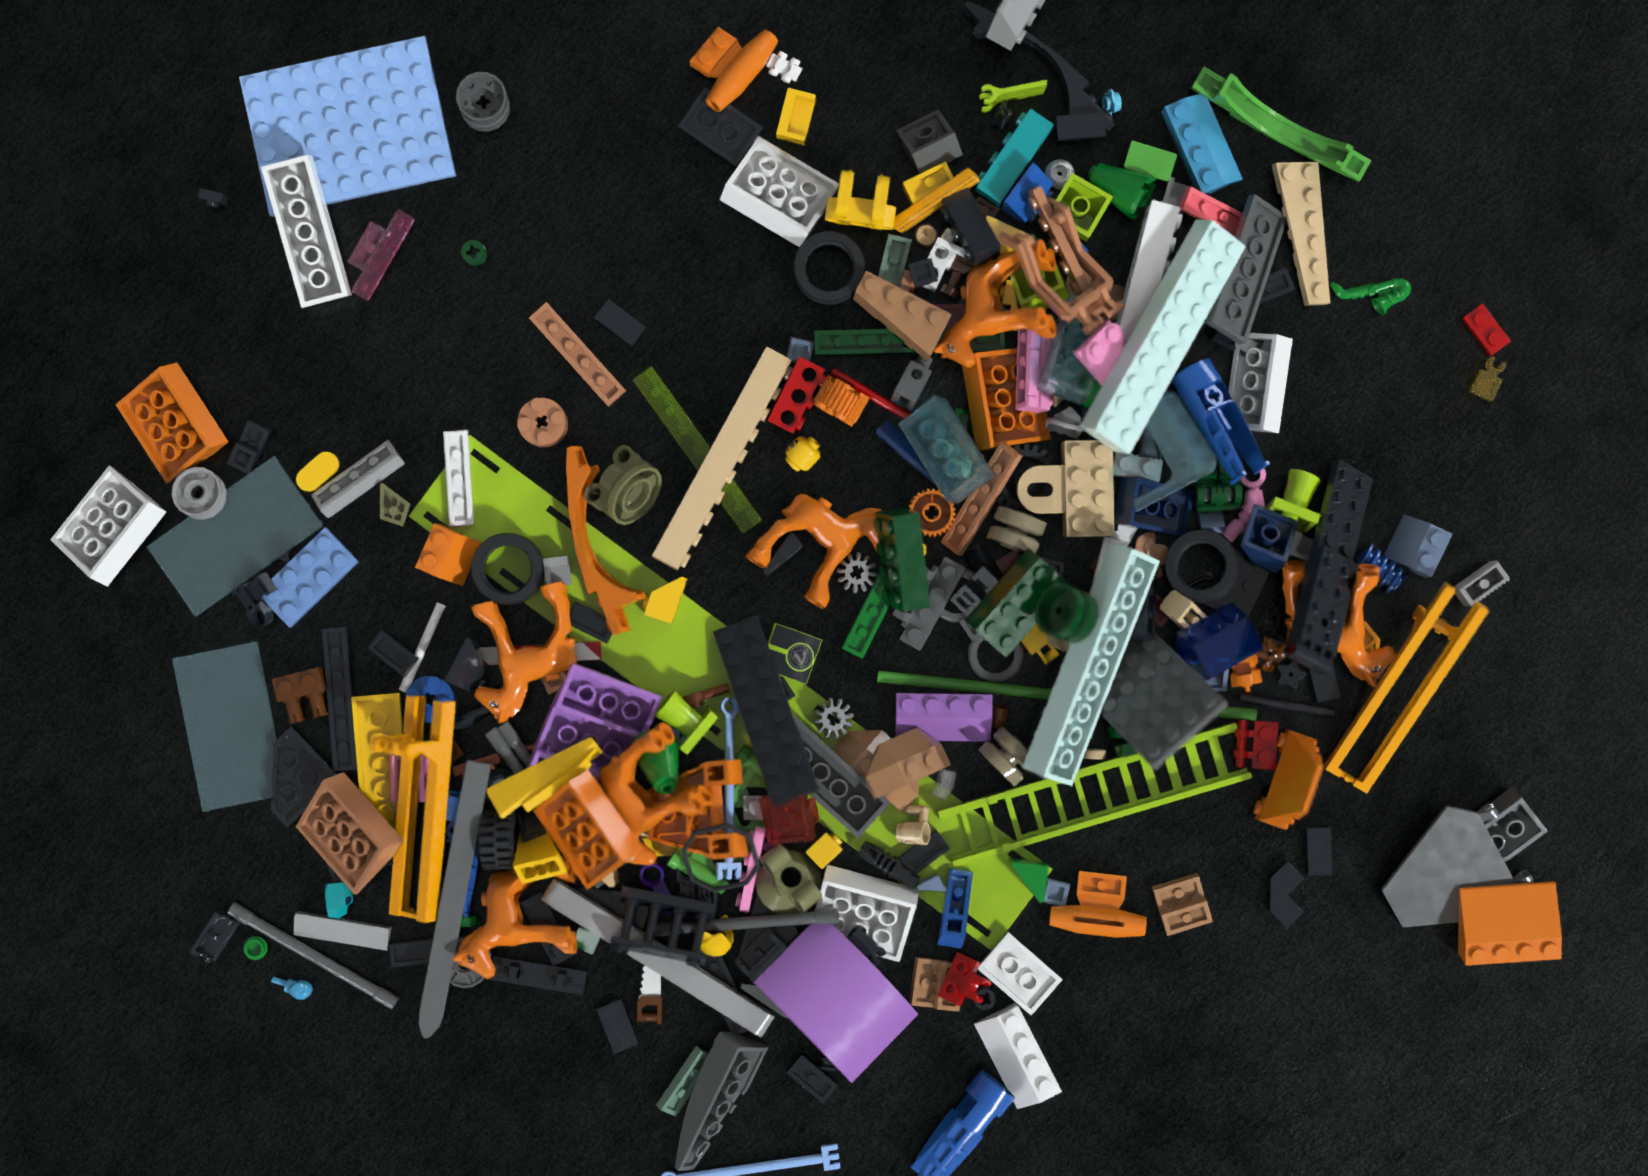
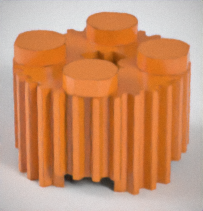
(840, 400)
(945, 509)

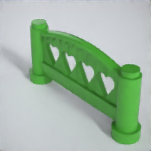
(702, 866)

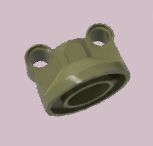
(625, 487)
(775, 894)

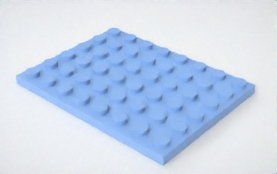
(360, 114)

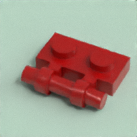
(1263, 744)

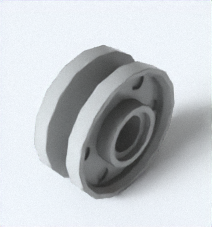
(189, 483)

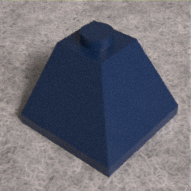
(1268, 538)

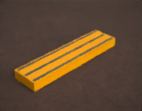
(933, 200)

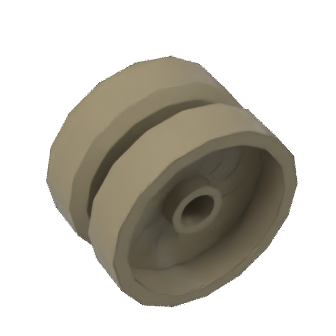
(1016, 530)
(1005, 759)

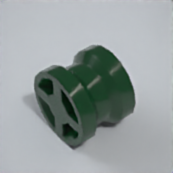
(474, 257)

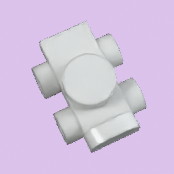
(788, 70)

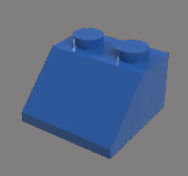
(1017, 203)

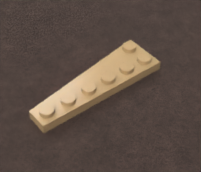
(1303, 210)

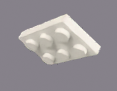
(1019, 973)

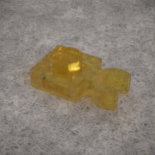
(1486, 382)

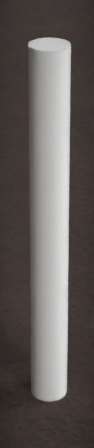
(423, 645)

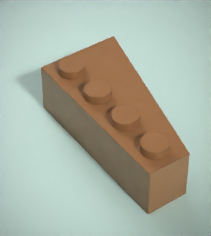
(903, 313)

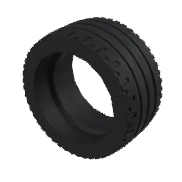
(816, 241)
(1202, 537)
(480, 578)

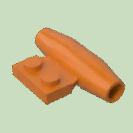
(731, 65)
(1099, 910)

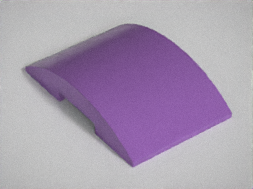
(595, 708)
(836, 998)

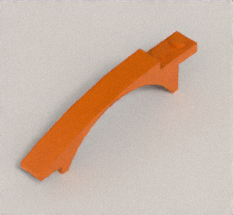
(611, 593)

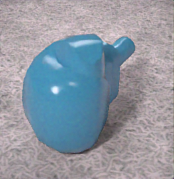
(298, 989)

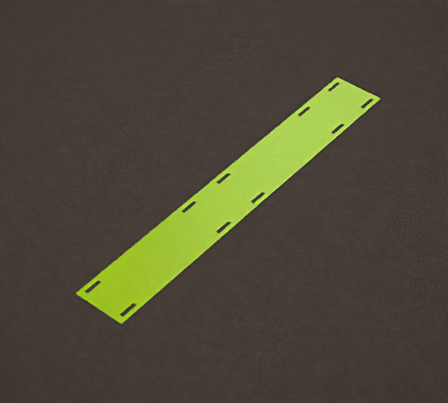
(688, 660)

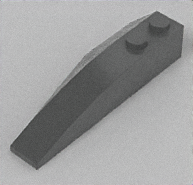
(1514, 826)
(723, 1077)

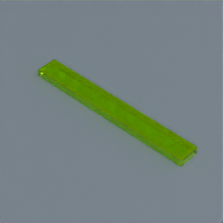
(693, 444)

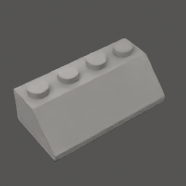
(1011, 20)

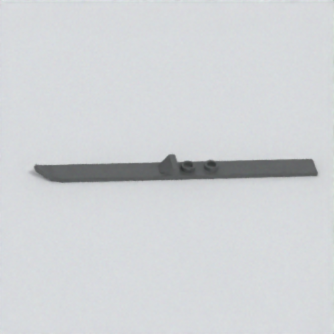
(453, 896)

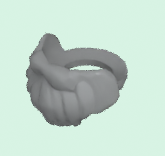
(1065, 422)

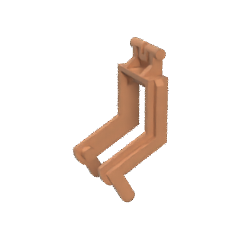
(1090, 304)

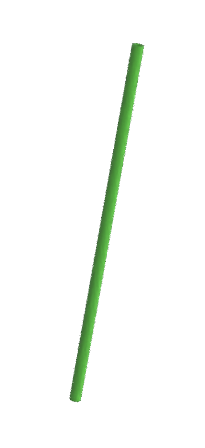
(1011, 690)

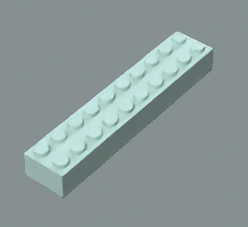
(1162, 336)
(1091, 666)

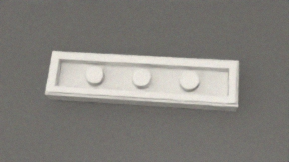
(458, 478)

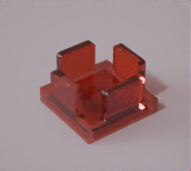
(789, 821)

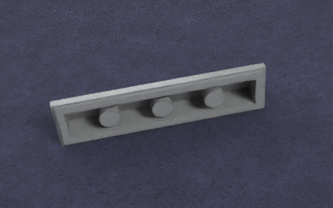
(357, 479)
(342, 930)

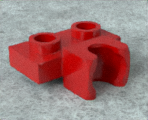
(962, 981)

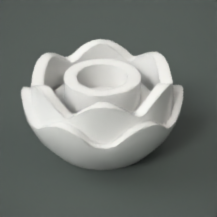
(1059, 166)

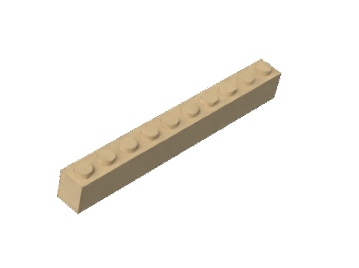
(722, 458)

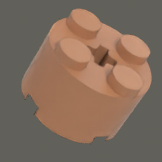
(556, 420)

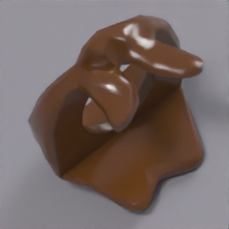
(1271, 654)

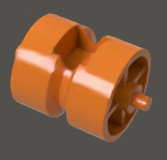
(1246, 673)

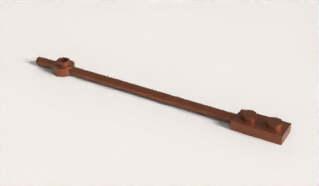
(694, 700)

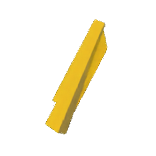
(543, 779)

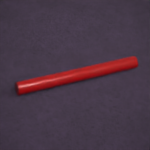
(874, 396)

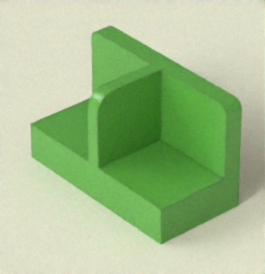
(1150, 160)

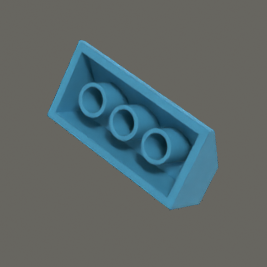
(1201, 144)

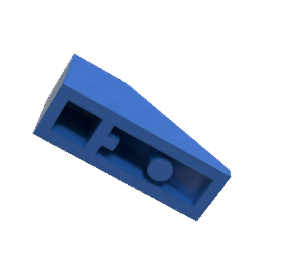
(955, 908)

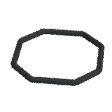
(724, 887)

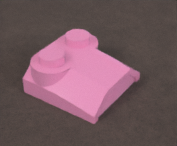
(1102, 350)

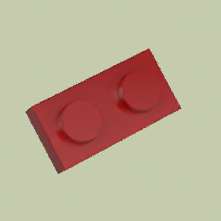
(1486, 329)

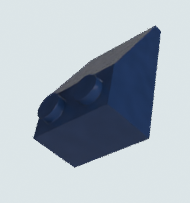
(1164, 516)

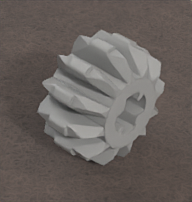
(864, 576)
(826, 721)

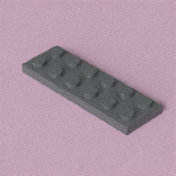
(1239, 299)

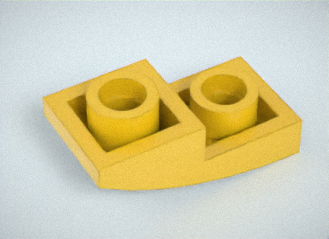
(1009, 297)

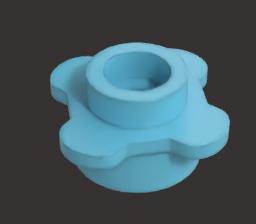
(1111, 101)

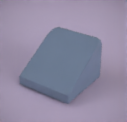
(931, 882)

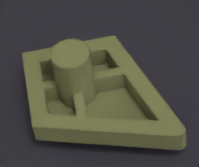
(392, 506)

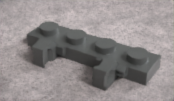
(941, 585)

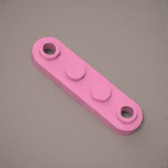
(744, 899)

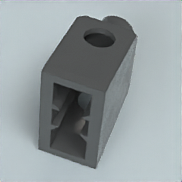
(908, 388)

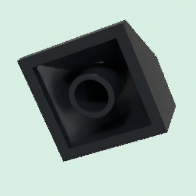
(469, 667)

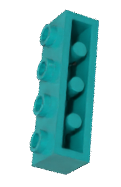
(1014, 157)

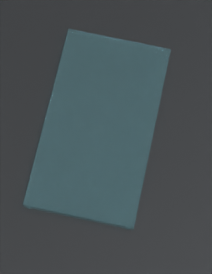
(255, 527)
(227, 724)

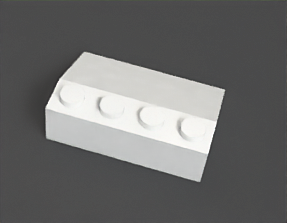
(779, 191)
(108, 526)
(872, 904)

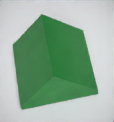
(1033, 874)

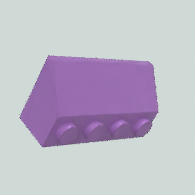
(945, 715)

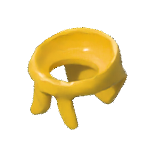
(717, 944)

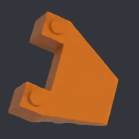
(1292, 782)
(678, 826)

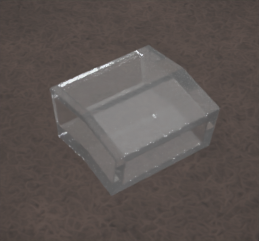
(944, 784)

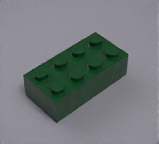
(902, 559)
(1010, 606)

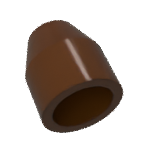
(999, 715)

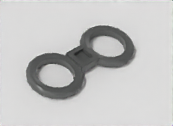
(976, 639)

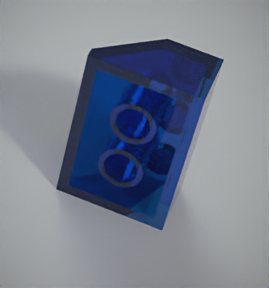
(1218, 641)

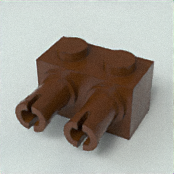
(294, 686)

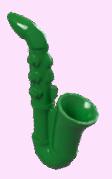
(1388, 293)

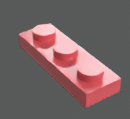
(1207, 208)

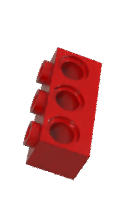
(785, 400)

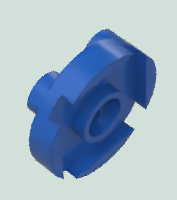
(433, 685)

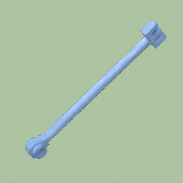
(729, 717)
(823, 1158)

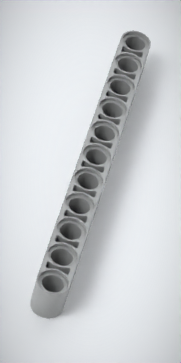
(691, 979)

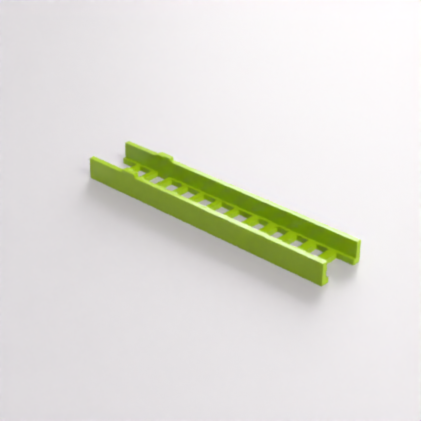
(1110, 813)

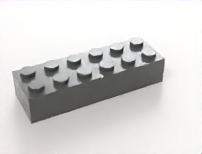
(840, 786)

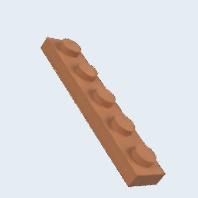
(1058, 241)
(577, 354)
(981, 500)

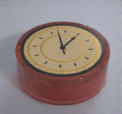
(926, 235)

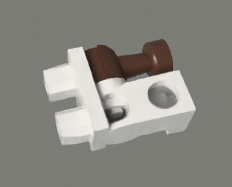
(948, 257)

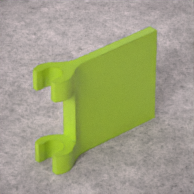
(1010, 93)

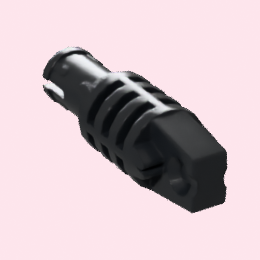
(889, 865)

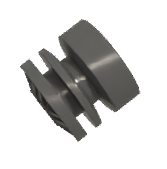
(477, 89)

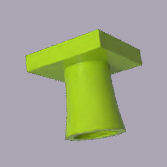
(1296, 499)
(685, 720)

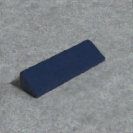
(902, 446)

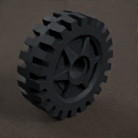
(1032, 457)

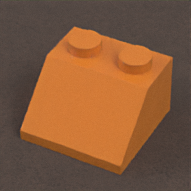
(448, 554)

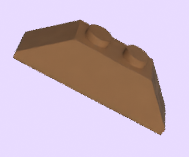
(858, 750)
(904, 761)

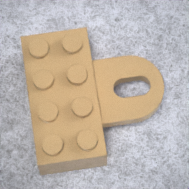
(1079, 489)

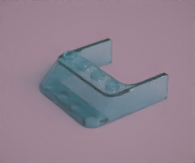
(1180, 445)

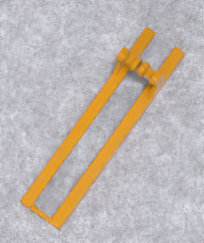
(1424, 621)
(438, 751)

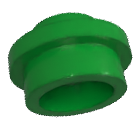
(255, 947)

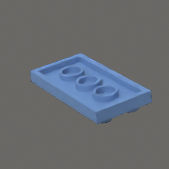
(309, 577)

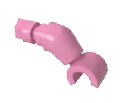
(1251, 497)

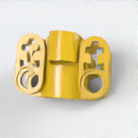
(859, 211)

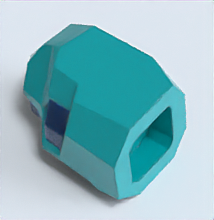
(338, 899)

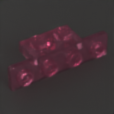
(376, 252)

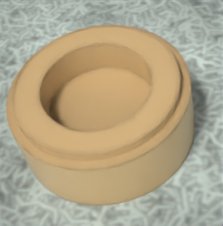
(1095, 754)

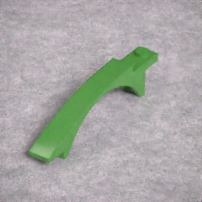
(1246, 108)

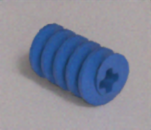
(1388, 575)

